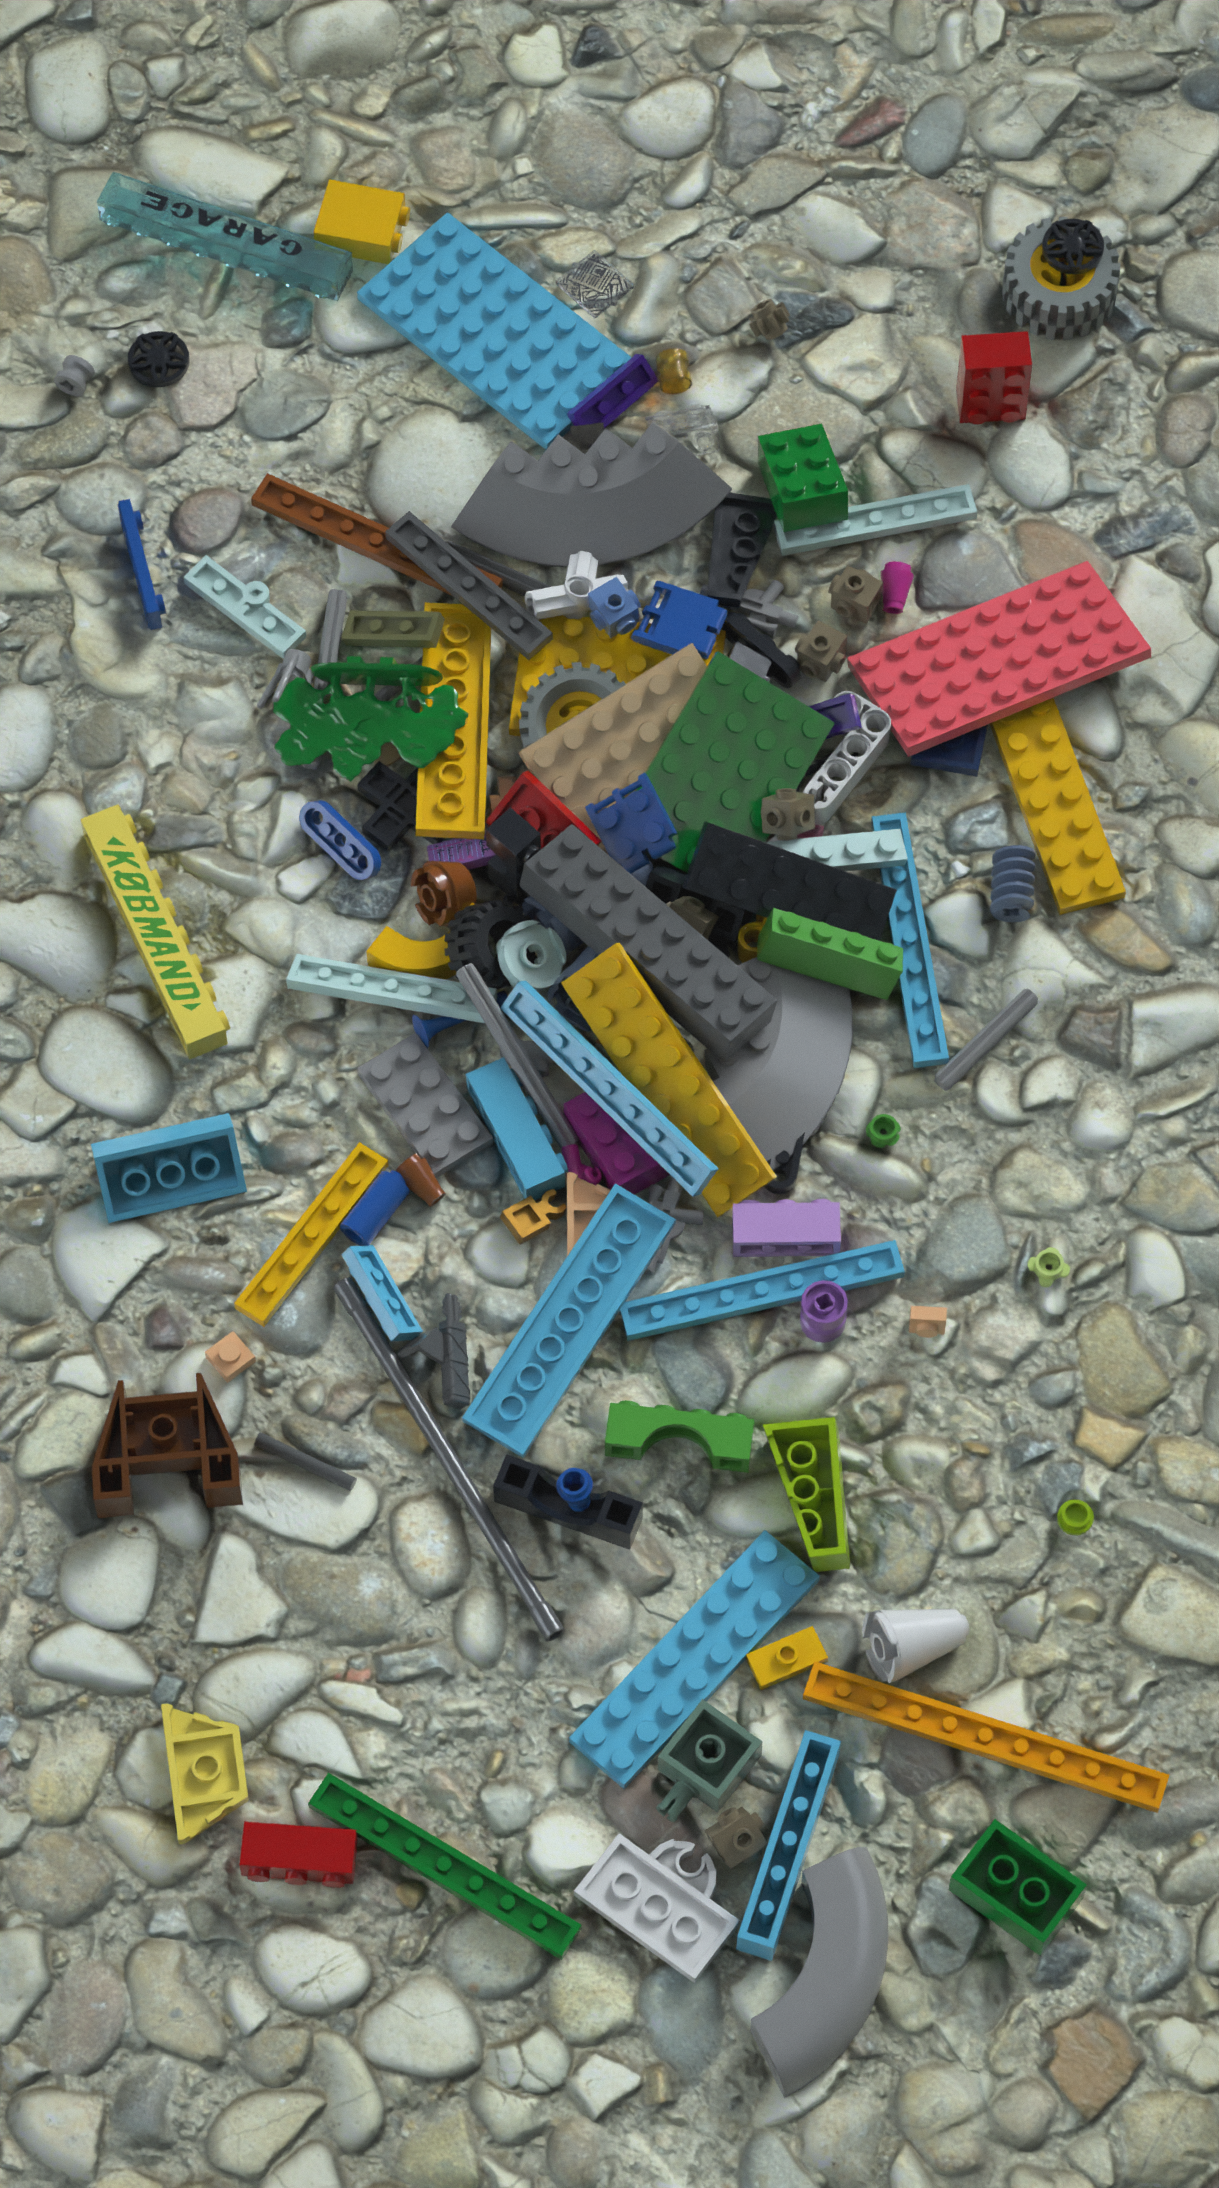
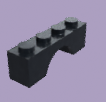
(534, 1492)

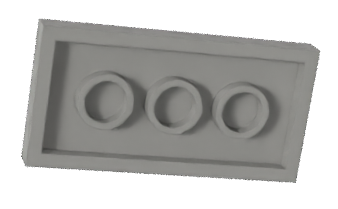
(425, 1105)

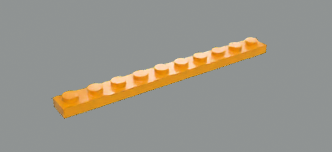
(986, 1737)

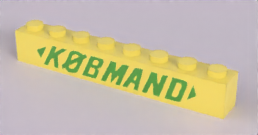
(155, 932)

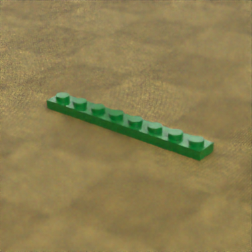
(445, 1866)

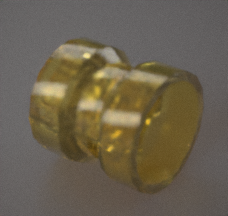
(673, 369)

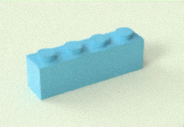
(516, 1130)

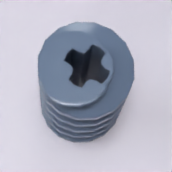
(1012, 883)

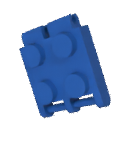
(680, 620)
(633, 825)

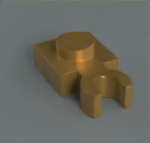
(530, 1218)

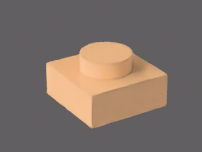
(927, 1321)
(230, 1356)

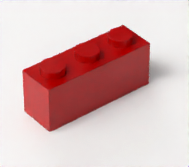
(298, 1854)

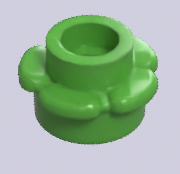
(887, 1123)

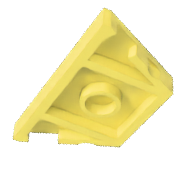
(203, 1770)

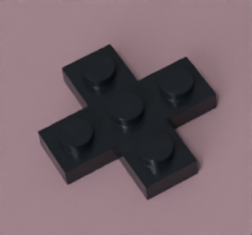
(397, 805)

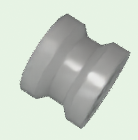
(74, 375)

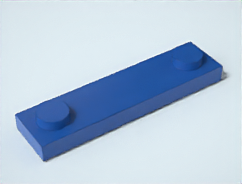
(131, 525)

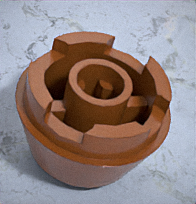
(443, 891)

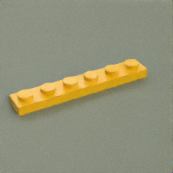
(310, 1235)

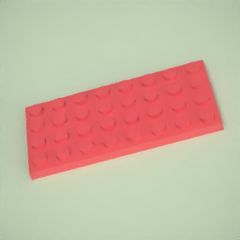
(999, 657)

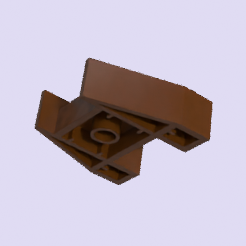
(162, 1437)

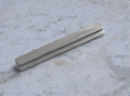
(986, 1039)

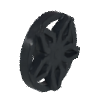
(1073, 246)
(158, 358)

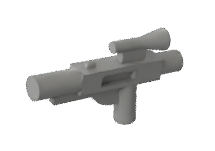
(760, 608)
(669, 1206)

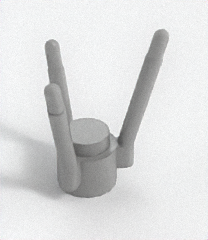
(295, 664)

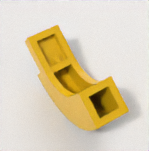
(405, 955)

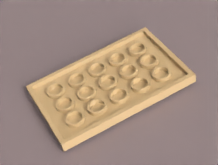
(614, 737)

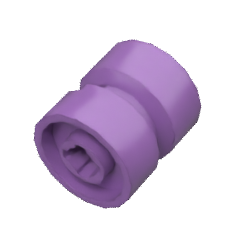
(823, 1311)

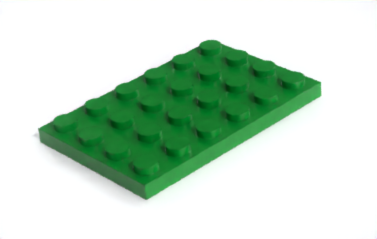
(729, 752)

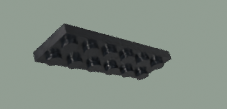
(768, 877)

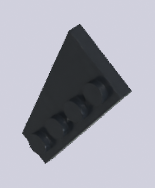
(737, 542)

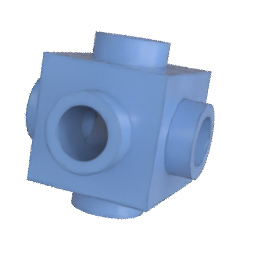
(614, 608)

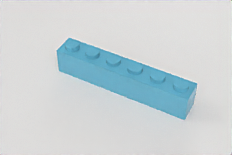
(788, 1845)

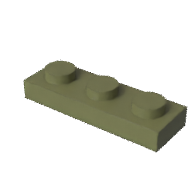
(393, 628)

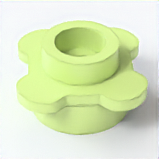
(1048, 1257)

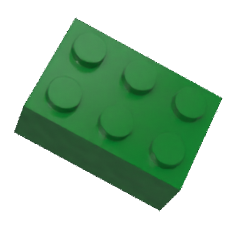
(803, 477)
(1017, 1887)

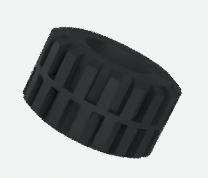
(469, 938)

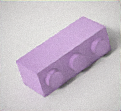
(786, 1228)

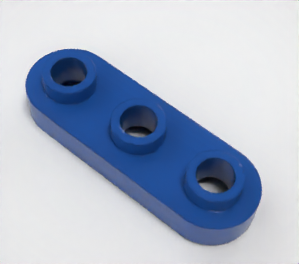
(329, 837)

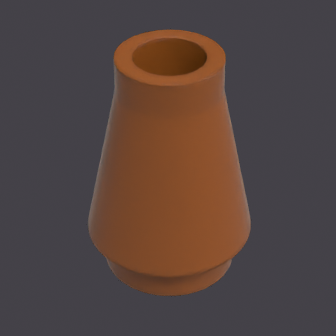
(421, 1179)

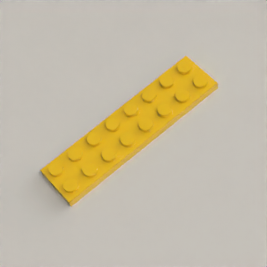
(454, 784)
(1057, 808)
(667, 1072)

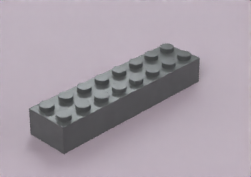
(682, 968)

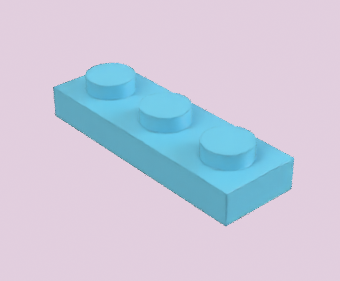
(381, 1293)

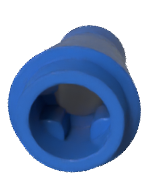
(575, 1488)

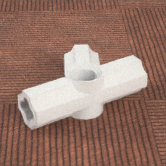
(571, 597)

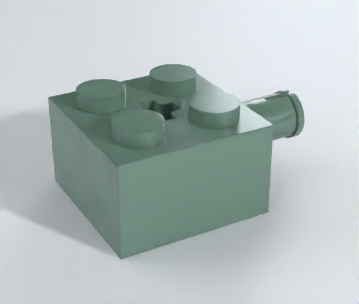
(707, 1779)

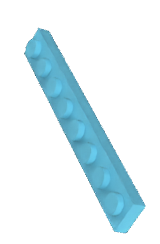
(909, 932)
(609, 1088)
(758, 1290)

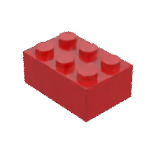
(993, 377)

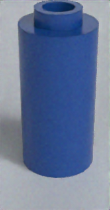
(375, 1208)

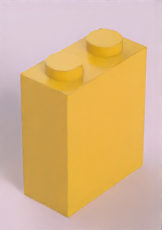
(362, 220)

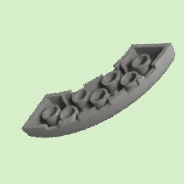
(839, 1978)

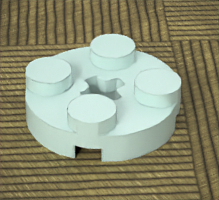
(537, 939)

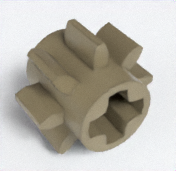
(769, 319)

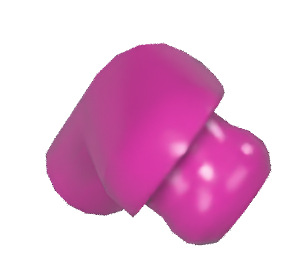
(572, 1158)

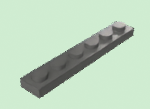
(469, 585)

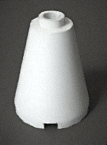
(911, 1639)

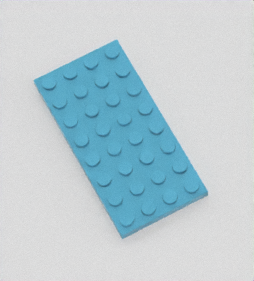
(493, 328)

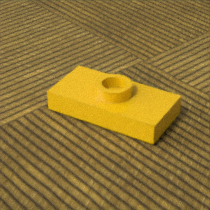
(786, 1657)

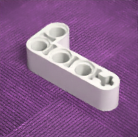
(844, 765)

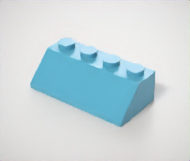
(169, 1167)

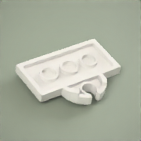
(660, 1902)

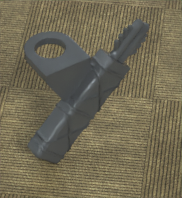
(449, 1349)

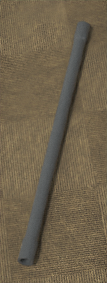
(539, 1609)

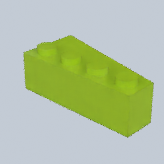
(812, 1477)

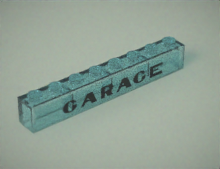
(225, 236)

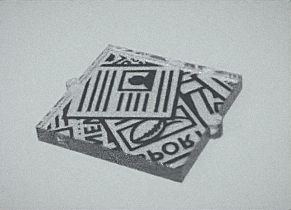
(594, 284)

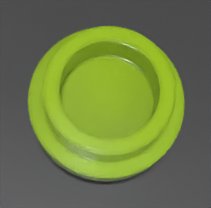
(1075, 1517)

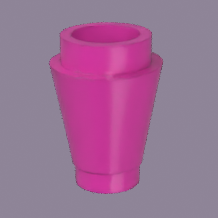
(896, 586)

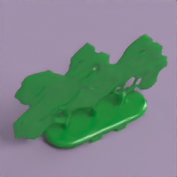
(360, 724)

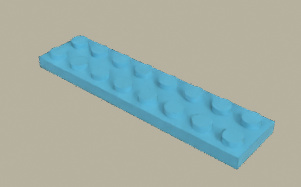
(569, 1320)
(694, 1659)

